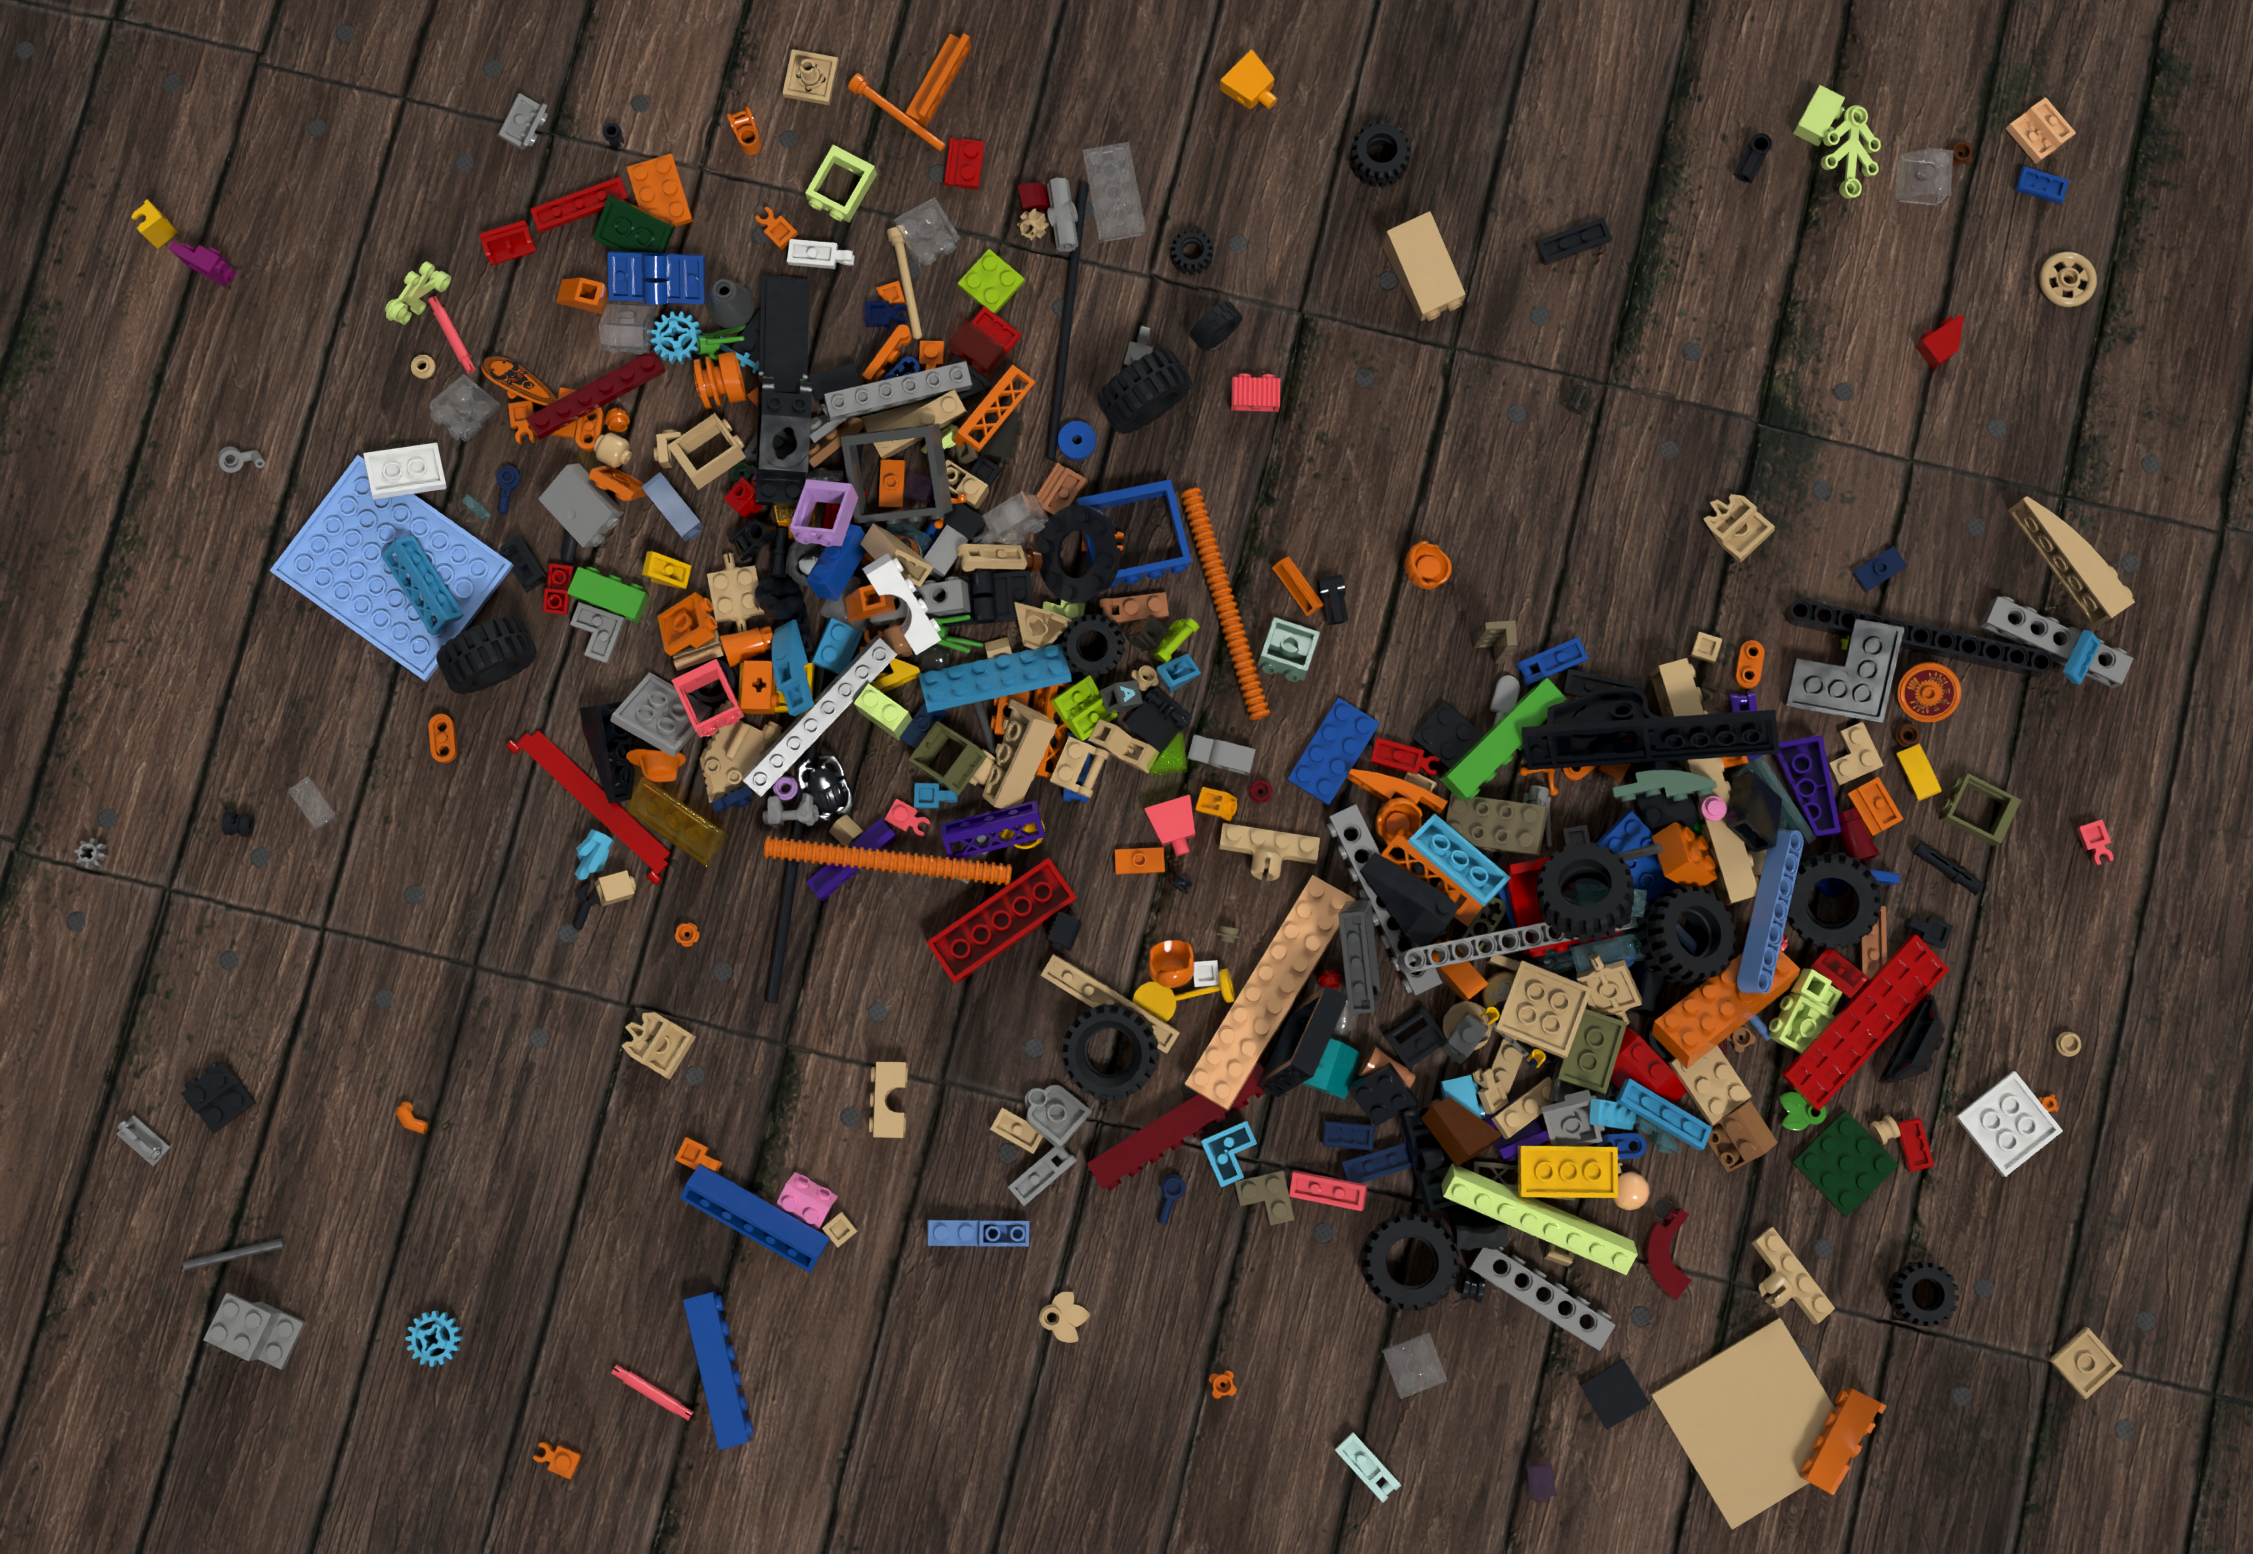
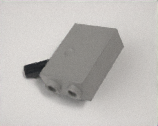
(581, 509)

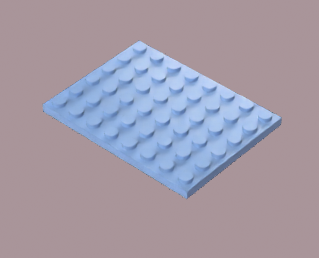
(342, 570)

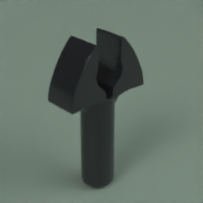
(585, 906)

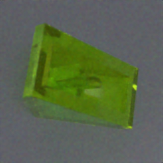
(1172, 759)

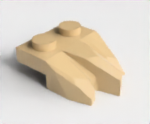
(1738, 526)
(658, 1043)

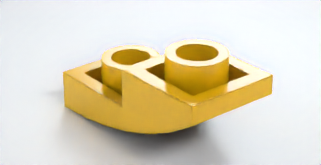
(1918, 772)

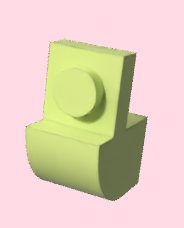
(1817, 989)

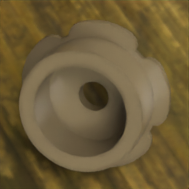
(1228, 934)

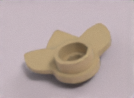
(1067, 1319)

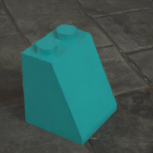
(1335, 1069)

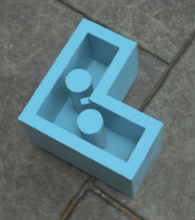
(1221, 1150)

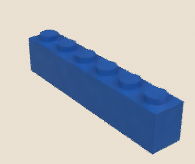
(755, 1218)
(718, 1370)

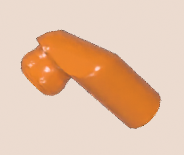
(407, 1119)

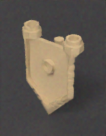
(733, 753)

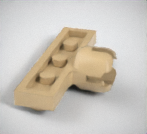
(1269, 848)
(1789, 1278)

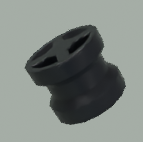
(1472, 1288)

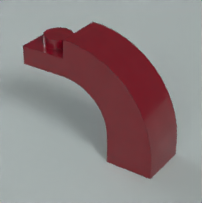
(1657, 1254)

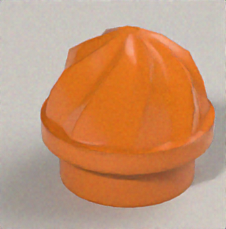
(617, 420)

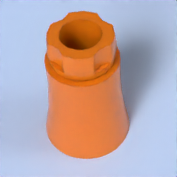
(746, 644)

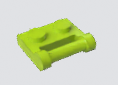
(1178, 633)

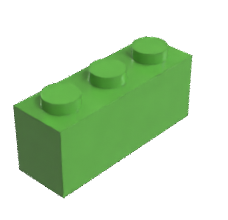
(608, 594)

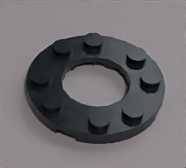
(1106, 558)

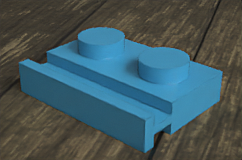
(836, 646)

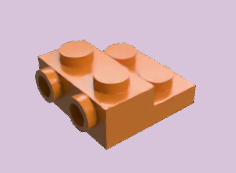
(687, 624)

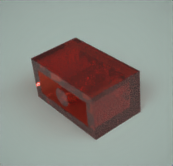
(976, 348)

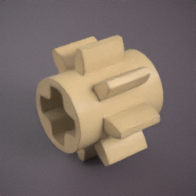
(1033, 224)

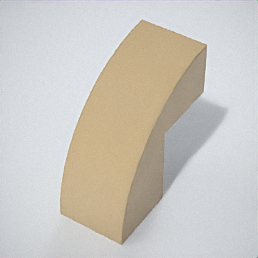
(1123, 747)

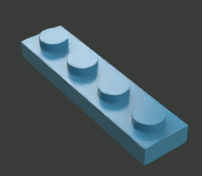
(1664, 1114)

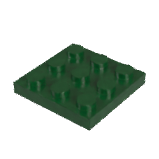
(1844, 1163)

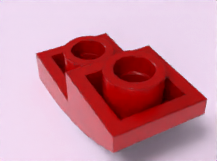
(555, 595)

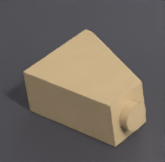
(880, 542)

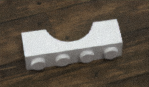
(887, 579)

